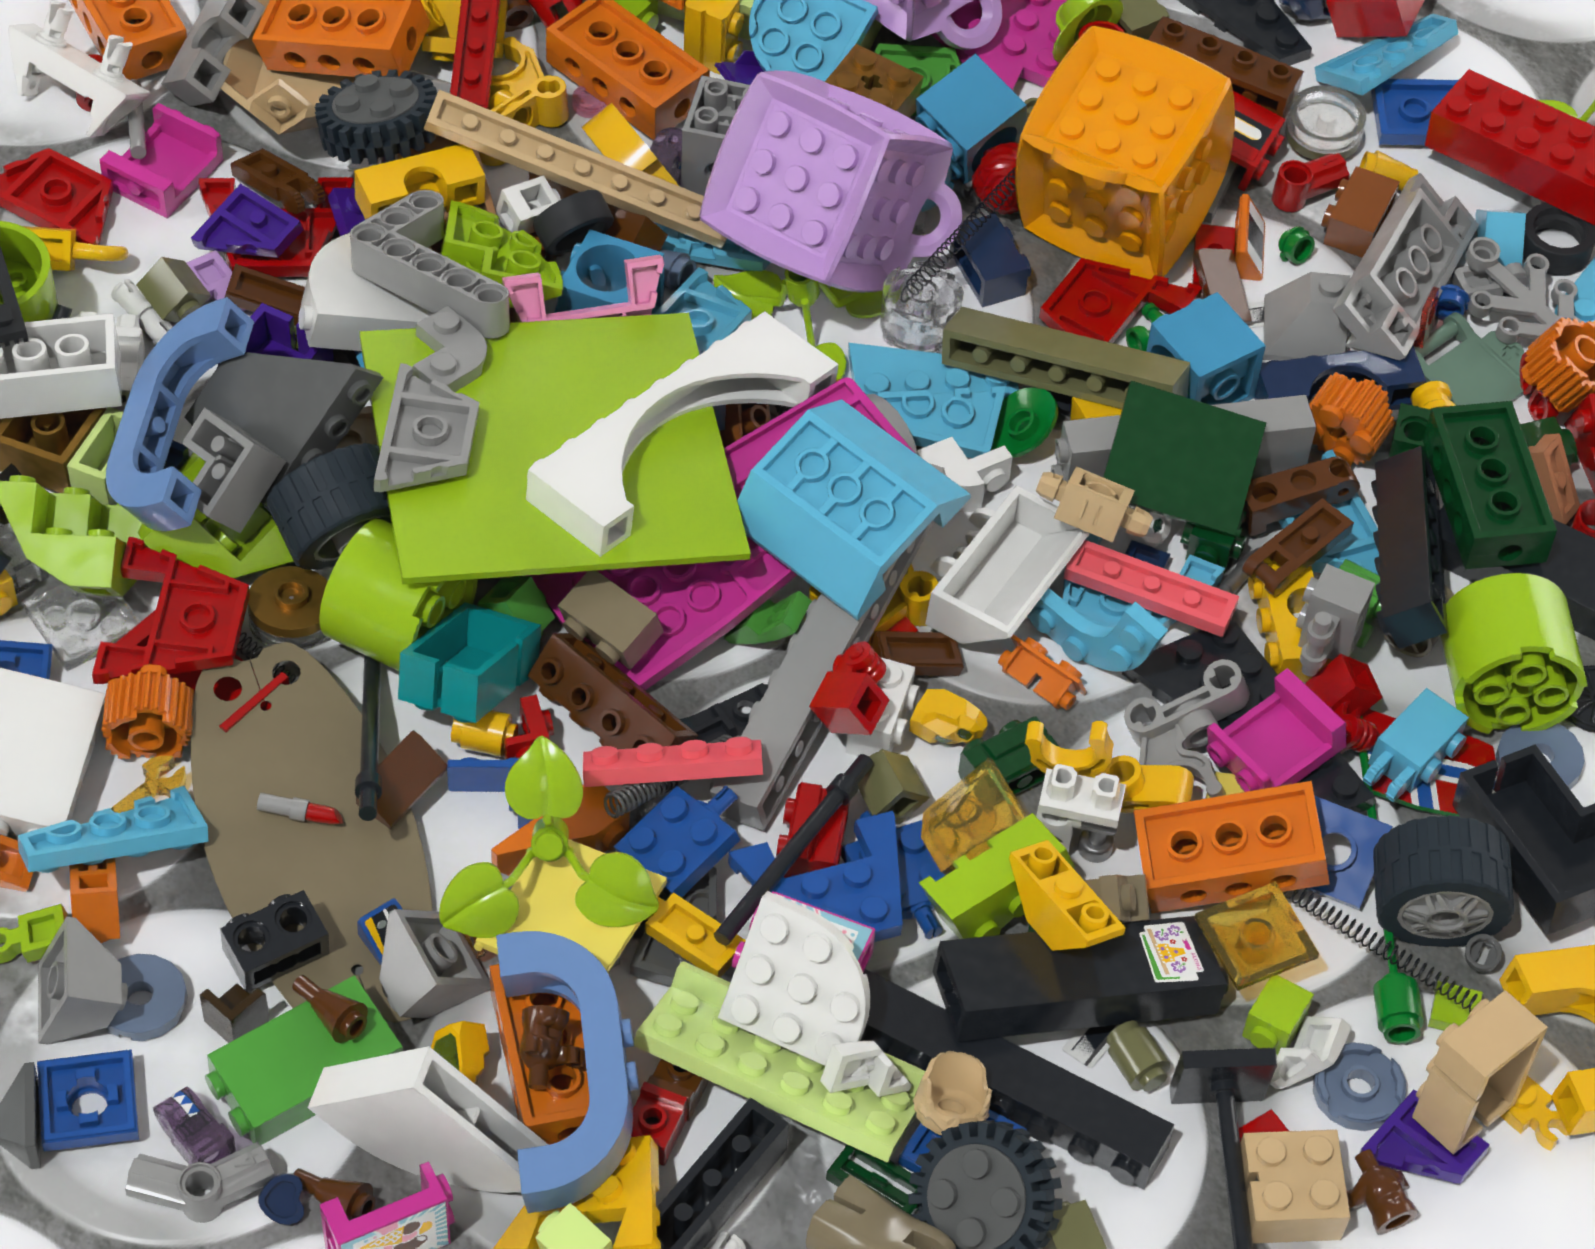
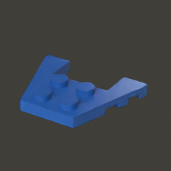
(857, 890)

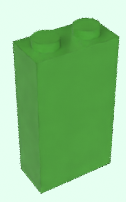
(277, 1066)

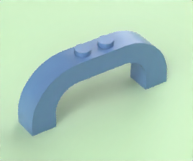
(136, 462)
(584, 1160)

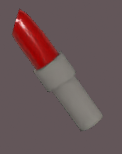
(298, 809)

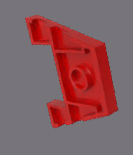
(297, 258)
(1104, 298)
(193, 622)

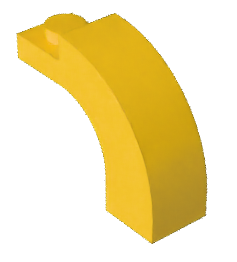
(621, 143)

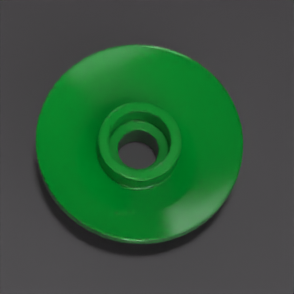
(1025, 420)

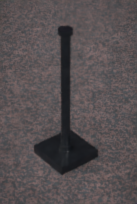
(1225, 1079)

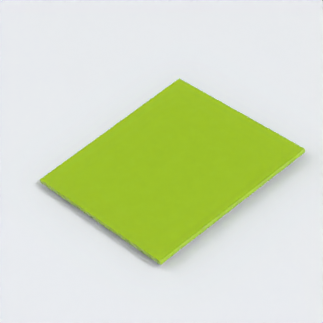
(533, 396)

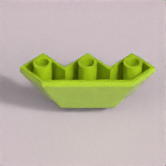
(70, 534)
(218, 546)

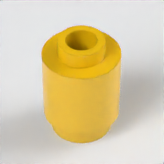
(486, 735)

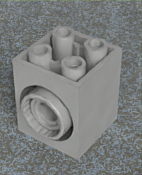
(706, 127)

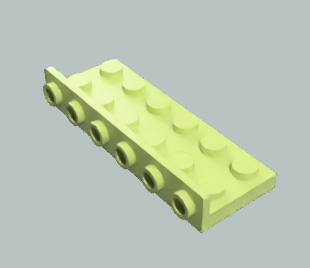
(691, 1036)

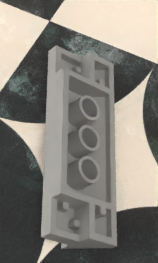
(1405, 260)

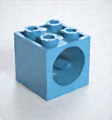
(972, 113)
(598, 273)
(1219, 346)

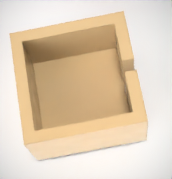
(1297, 1188)

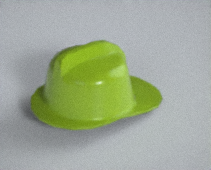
(1076, 14)

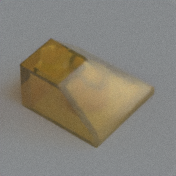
(969, 816)
(1256, 936)

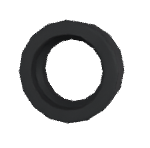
(571, 219)
(1561, 260)

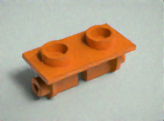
(1056, 681)

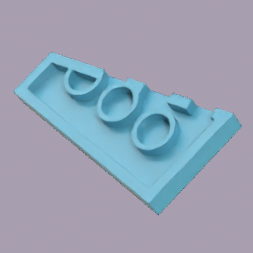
(1385, 56)
(896, 369)
(110, 834)

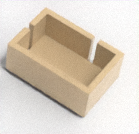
(1478, 1070)

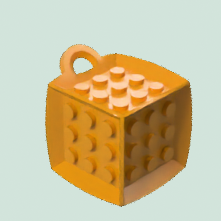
(1124, 151)

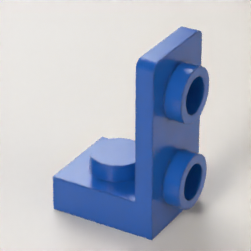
(480, 776)

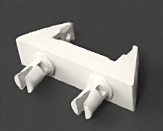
(45, 51)

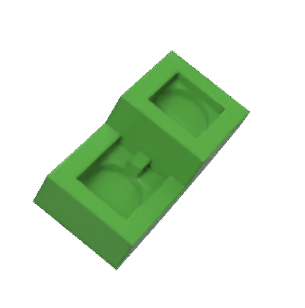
(771, 621)

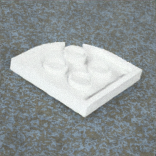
(797, 982)

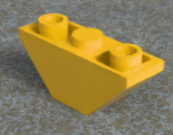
(1060, 901)

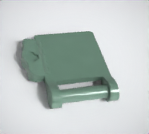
(1477, 367)

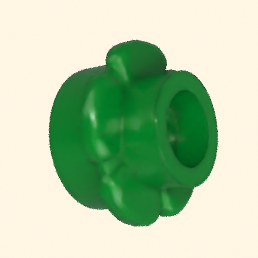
(1296, 245)

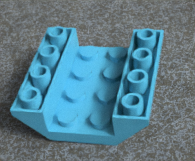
(843, 503)

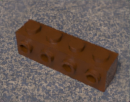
(1251, 73)
(604, 696)

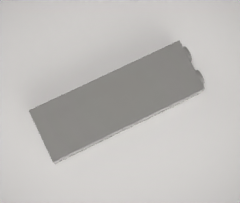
(1283, 445)

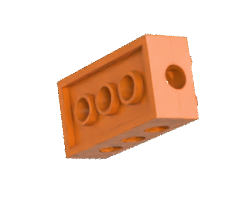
(154, 35)
(341, 36)
(625, 64)
(1231, 846)
(564, 1104)

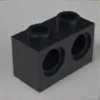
(281, 949)

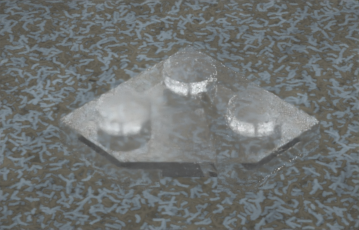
(78, 622)

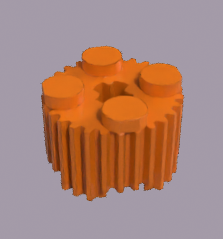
(1563, 363)
(1351, 418)
(147, 714)

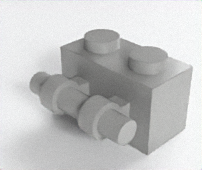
(1332, 617)

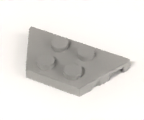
(425, 433)

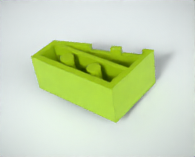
(983, 891)

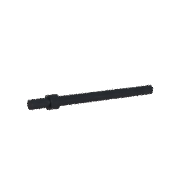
(369, 782)
(839, 793)

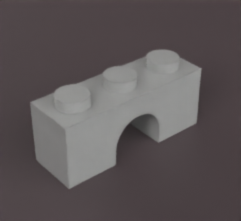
(198, 67)

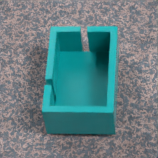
(468, 662)

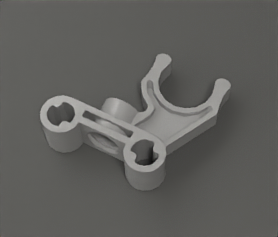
(1185, 722)

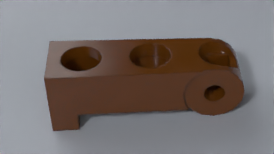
(1296, 490)

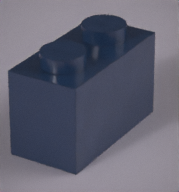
(991, 262)

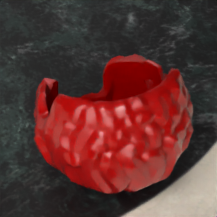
(991, 171)

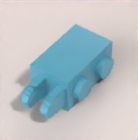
(1416, 744)

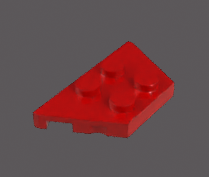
(57, 194)

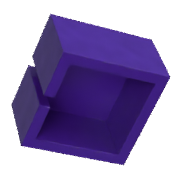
(275, 335)

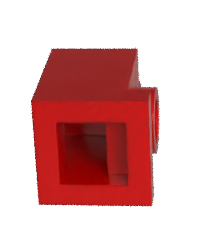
(660, 1116)

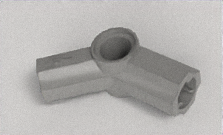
(174, 1183)

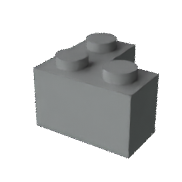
(235, 469)

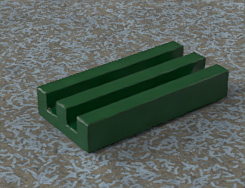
(893, 1171)

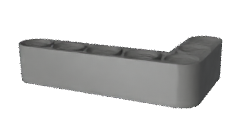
(395, 255)

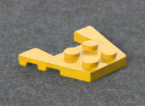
(623, 1197)

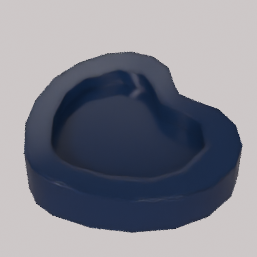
(281, 1199)

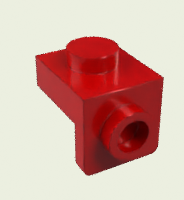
(533, 723)

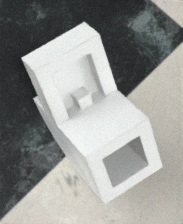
(976, 475)

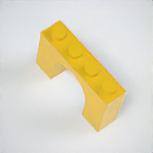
(1560, 983)

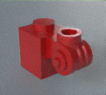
(1349, 691)
(849, 696)

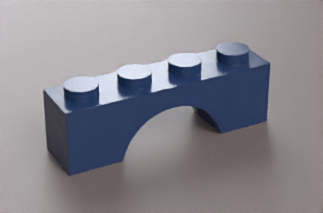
(1309, 373)

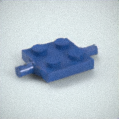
(682, 838)
(914, 866)

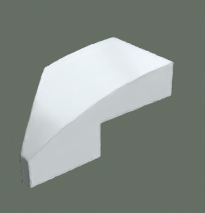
(1314, 1050)
(860, 1065)

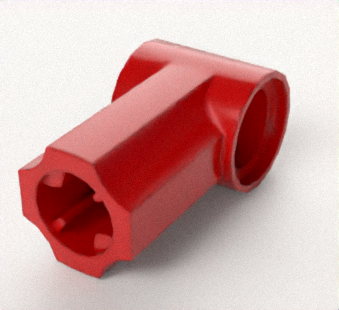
(1301, 180)

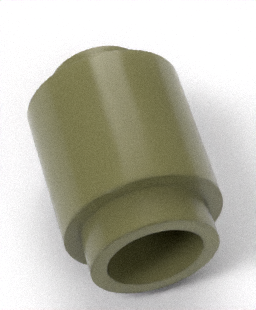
(1138, 1056)

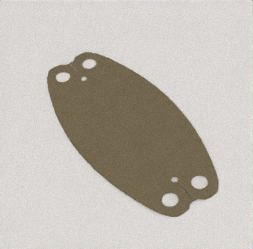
(311, 752)

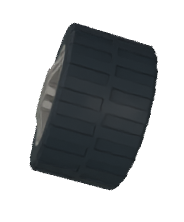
(327, 504)
(1443, 881)

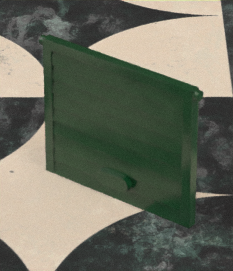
(1184, 457)

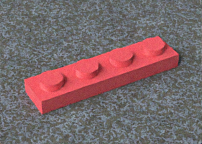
(1152, 587)
(672, 763)

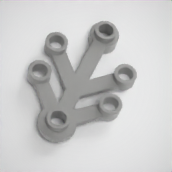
(1483, 258)

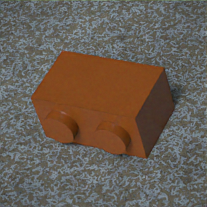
(1360, 211)

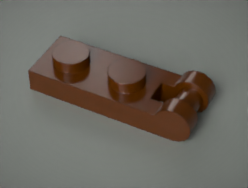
(1298, 546)

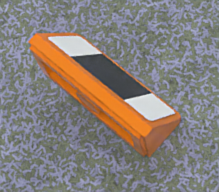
(1249, 240)

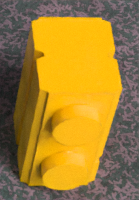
(713, 31)

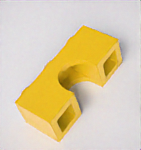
(448, 171)
(1279, 625)

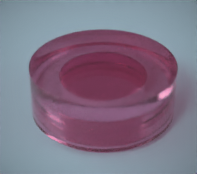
(586, 104)

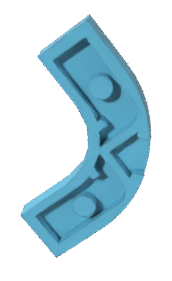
(1105, 647)

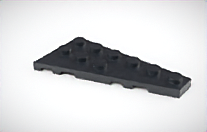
(1260, 26)
(1180, 670)

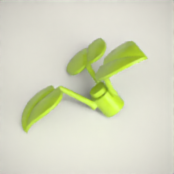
(765, 290)
(547, 786)

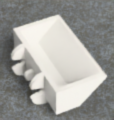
(1002, 570)

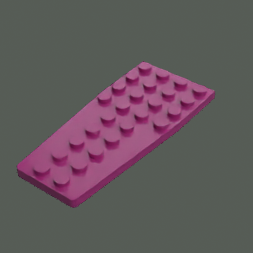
(709, 599)

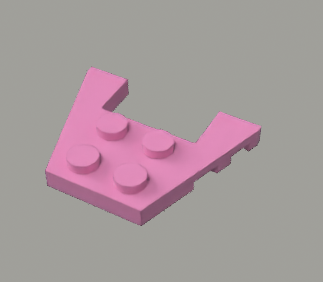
(641, 281)

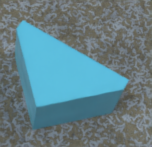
(1506, 229)

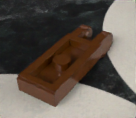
(278, 180)

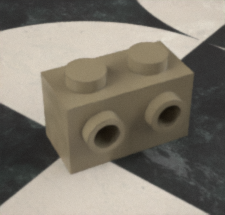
(610, 619)

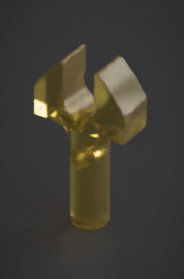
(154, 784)

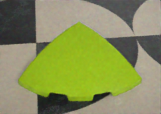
(483, 246)

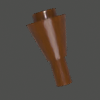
(339, 1014)
(353, 1195)

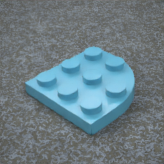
(807, 34)

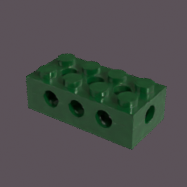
(1495, 512)

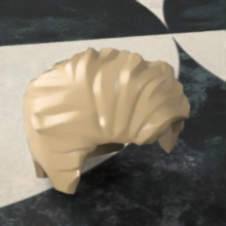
(952, 1092)

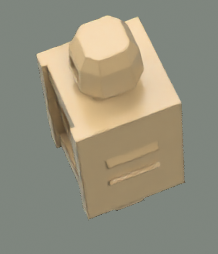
(1094, 504)

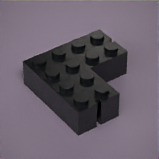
(1546, 833)

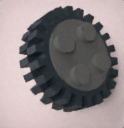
(376, 116)
(987, 1187)

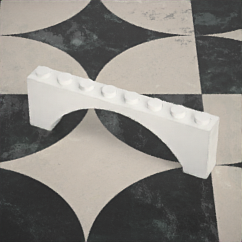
(583, 479)

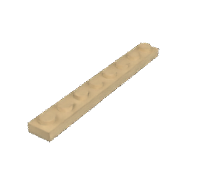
(569, 165)

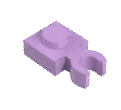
(212, 273)

